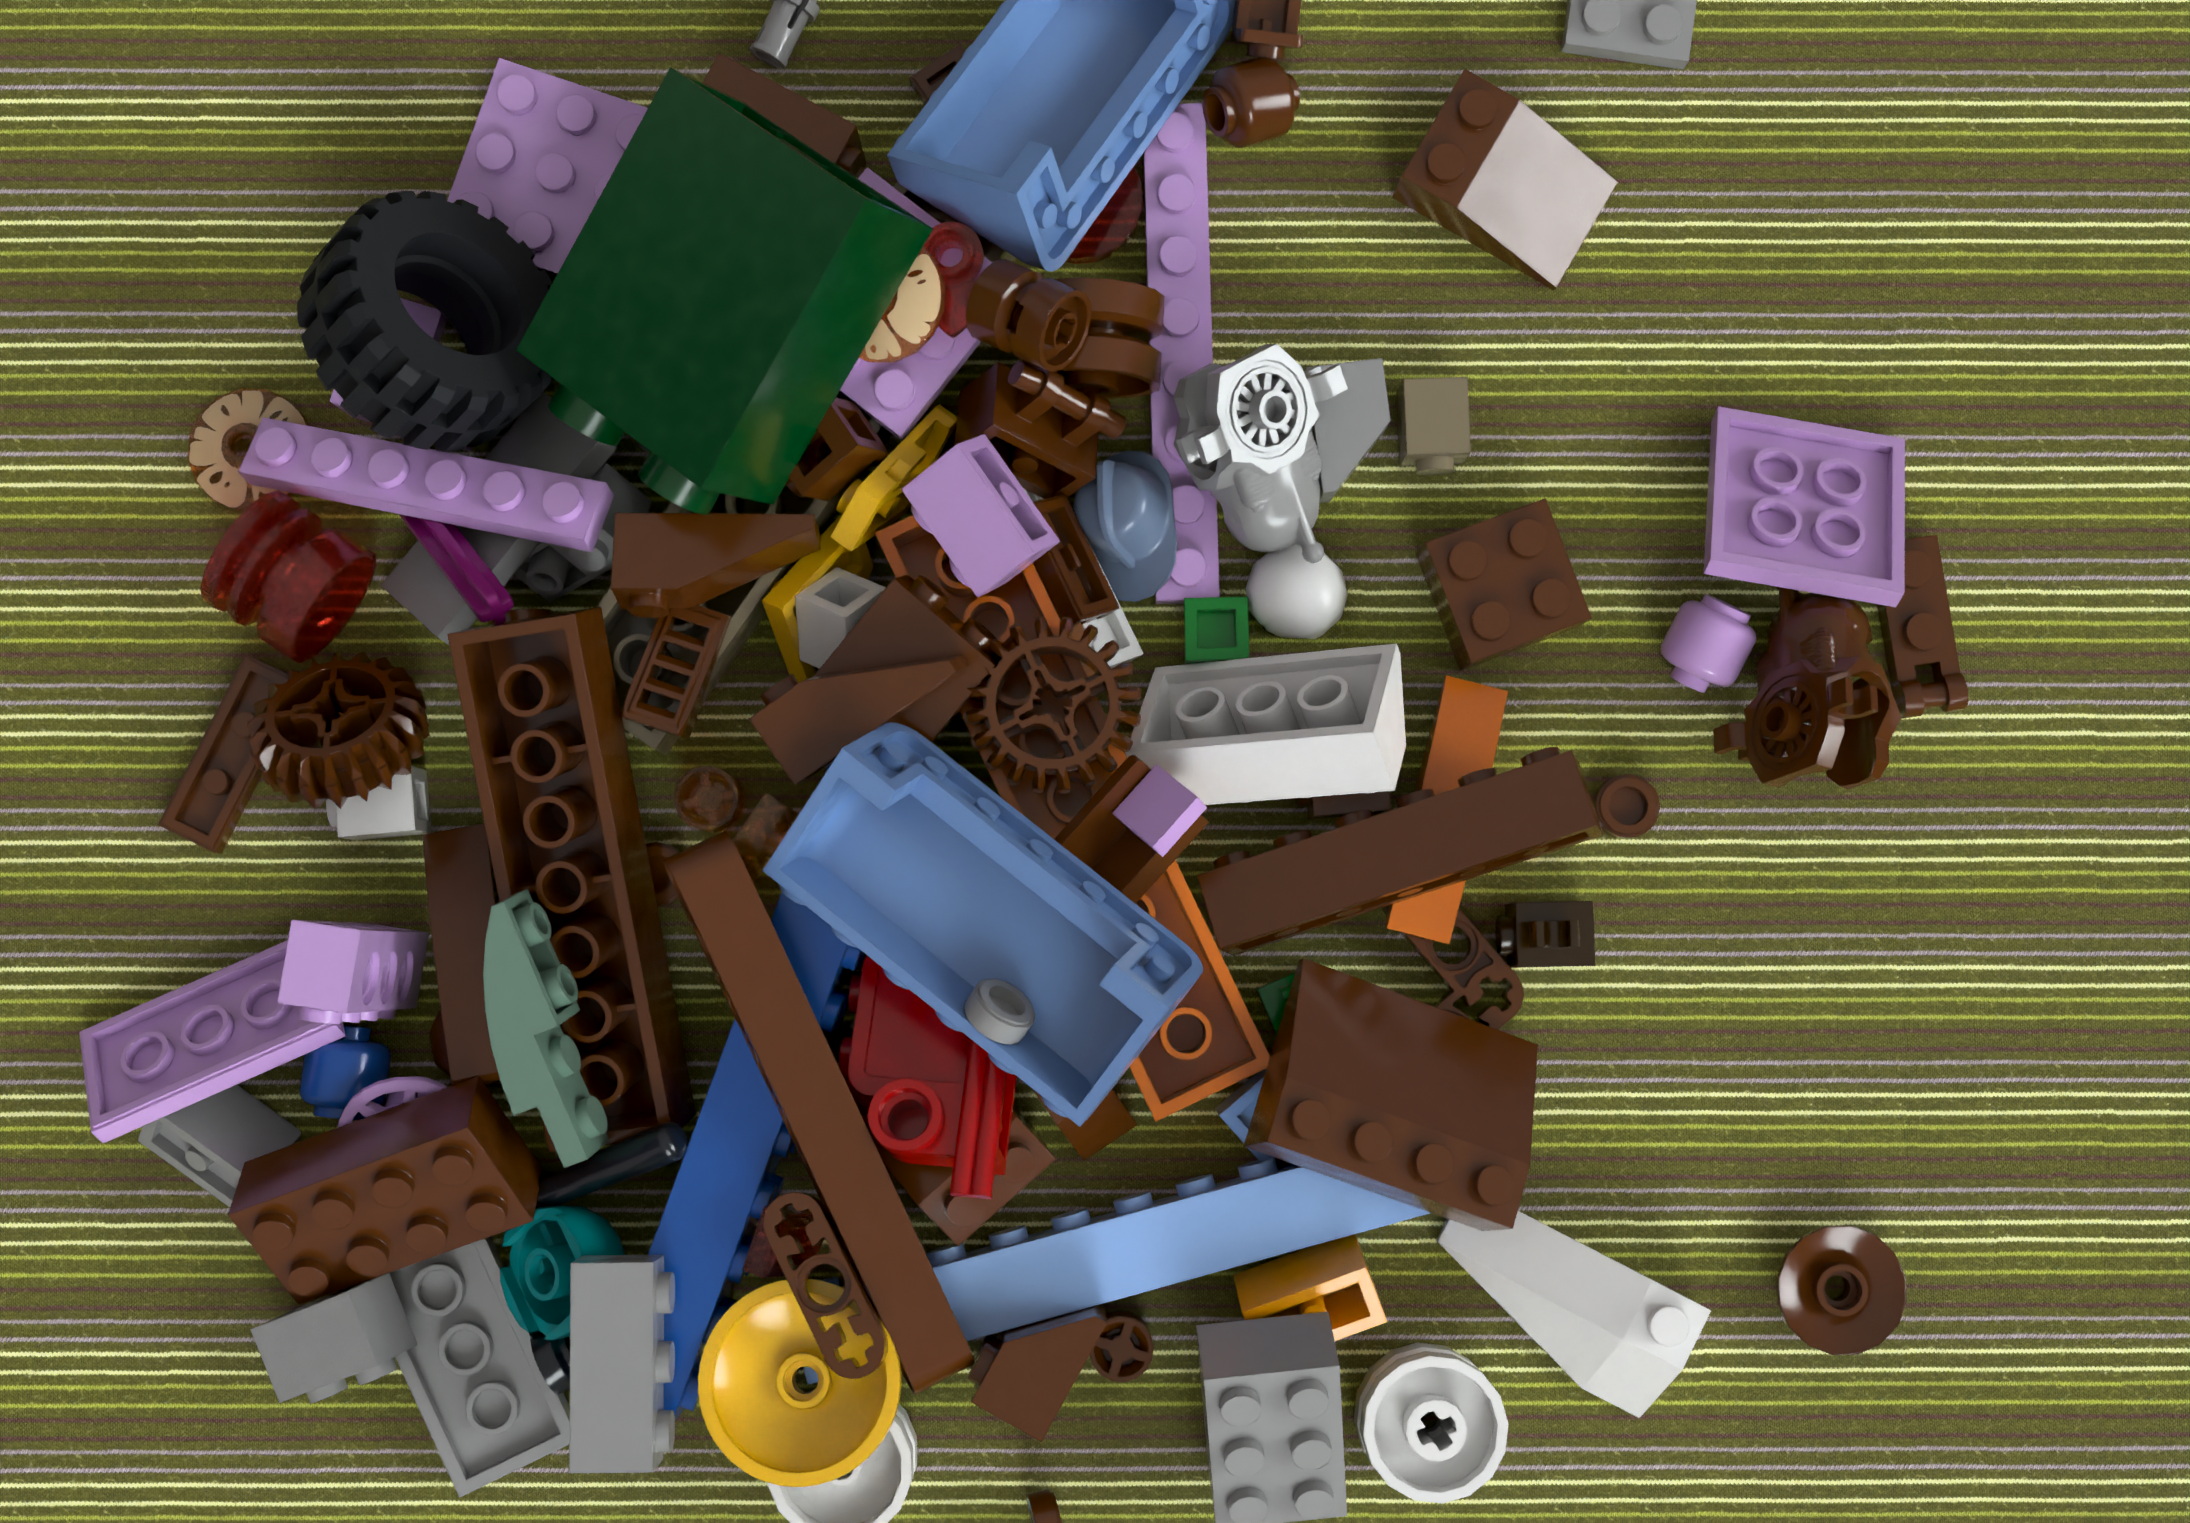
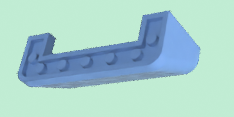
(1054, 115)
(966, 889)

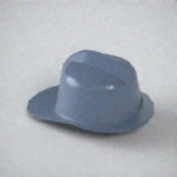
(1130, 523)

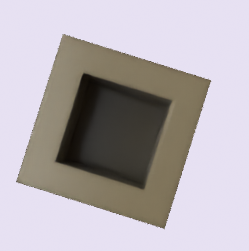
(1433, 424)

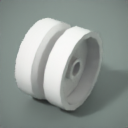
(1454, 1453)
(865, 1494)

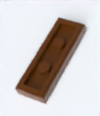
(222, 769)

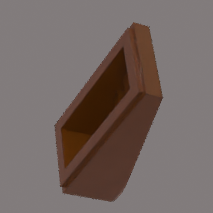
(644, 682)

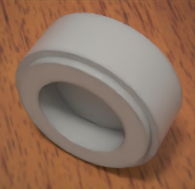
(999, 1011)

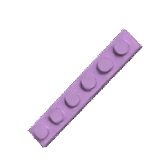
(428, 484)

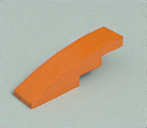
(1459, 743)

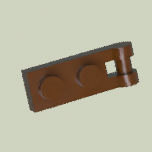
(1922, 634)

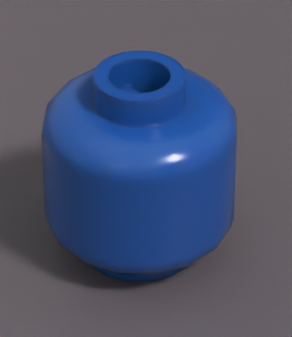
(342, 1070)

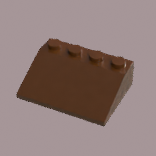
(1398, 1099)

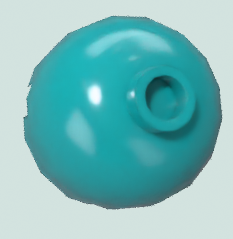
(541, 1260)

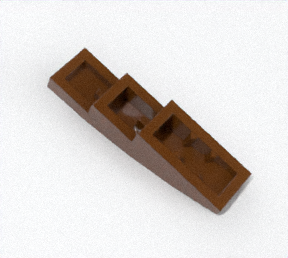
(460, 903)

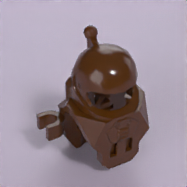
(1806, 703)

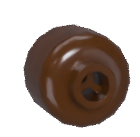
(1251, 102)

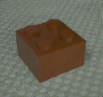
(1503, 584)

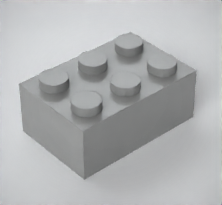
(1273, 1419)

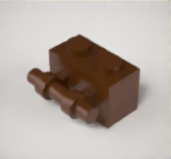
(1038, 426)

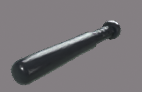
(614, 1164)

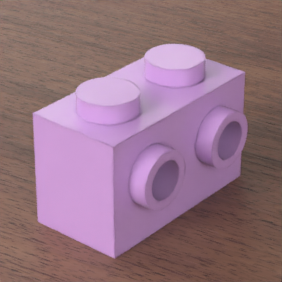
(979, 515)

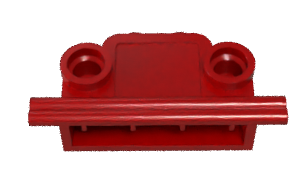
(926, 1085)

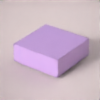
(1159, 810)

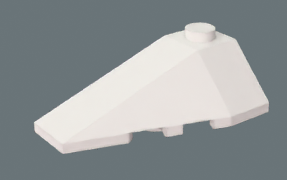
(1585, 1310)

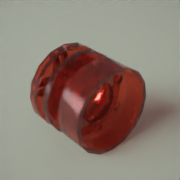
(288, 576)

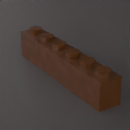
(1400, 852)

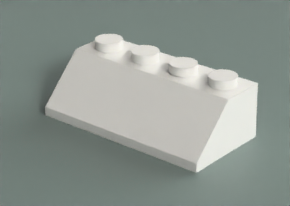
(1277, 725)

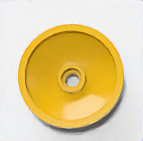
(761, 1413)

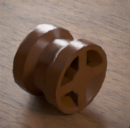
(1118, 1357)

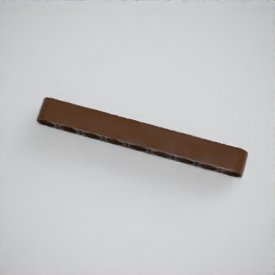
(818, 1108)

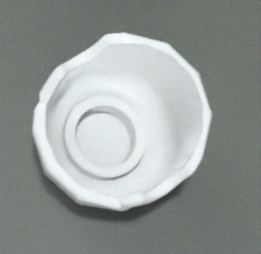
(1296, 595)

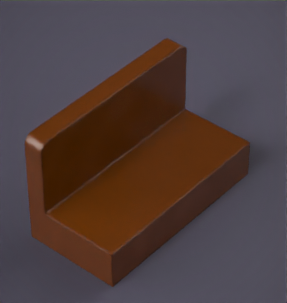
(1110, 846)

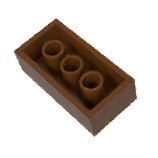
(387, 1191)

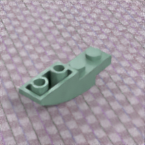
(524, 1006)

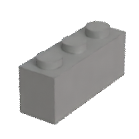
(620, 1363)

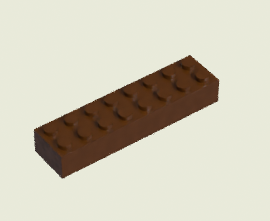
(571, 832)

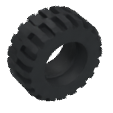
(379, 353)

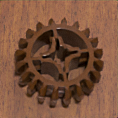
(1102, 681)
(338, 730)

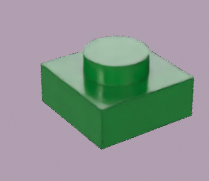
(1216, 629)

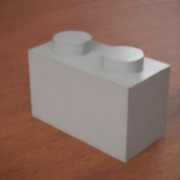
(335, 1338)

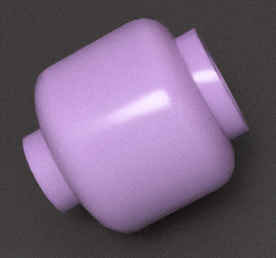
(1708, 643)

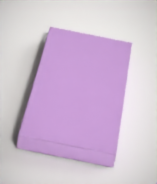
(193, 1044)

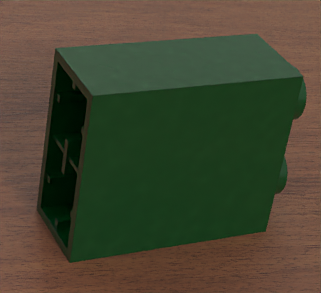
(718, 297)

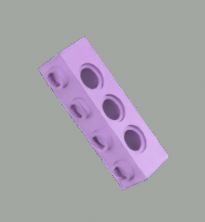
(351, 970)

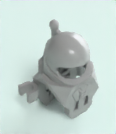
(1258, 444)

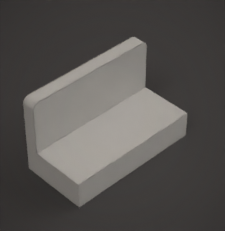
(217, 1138)

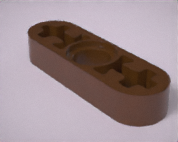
(861, 1323)

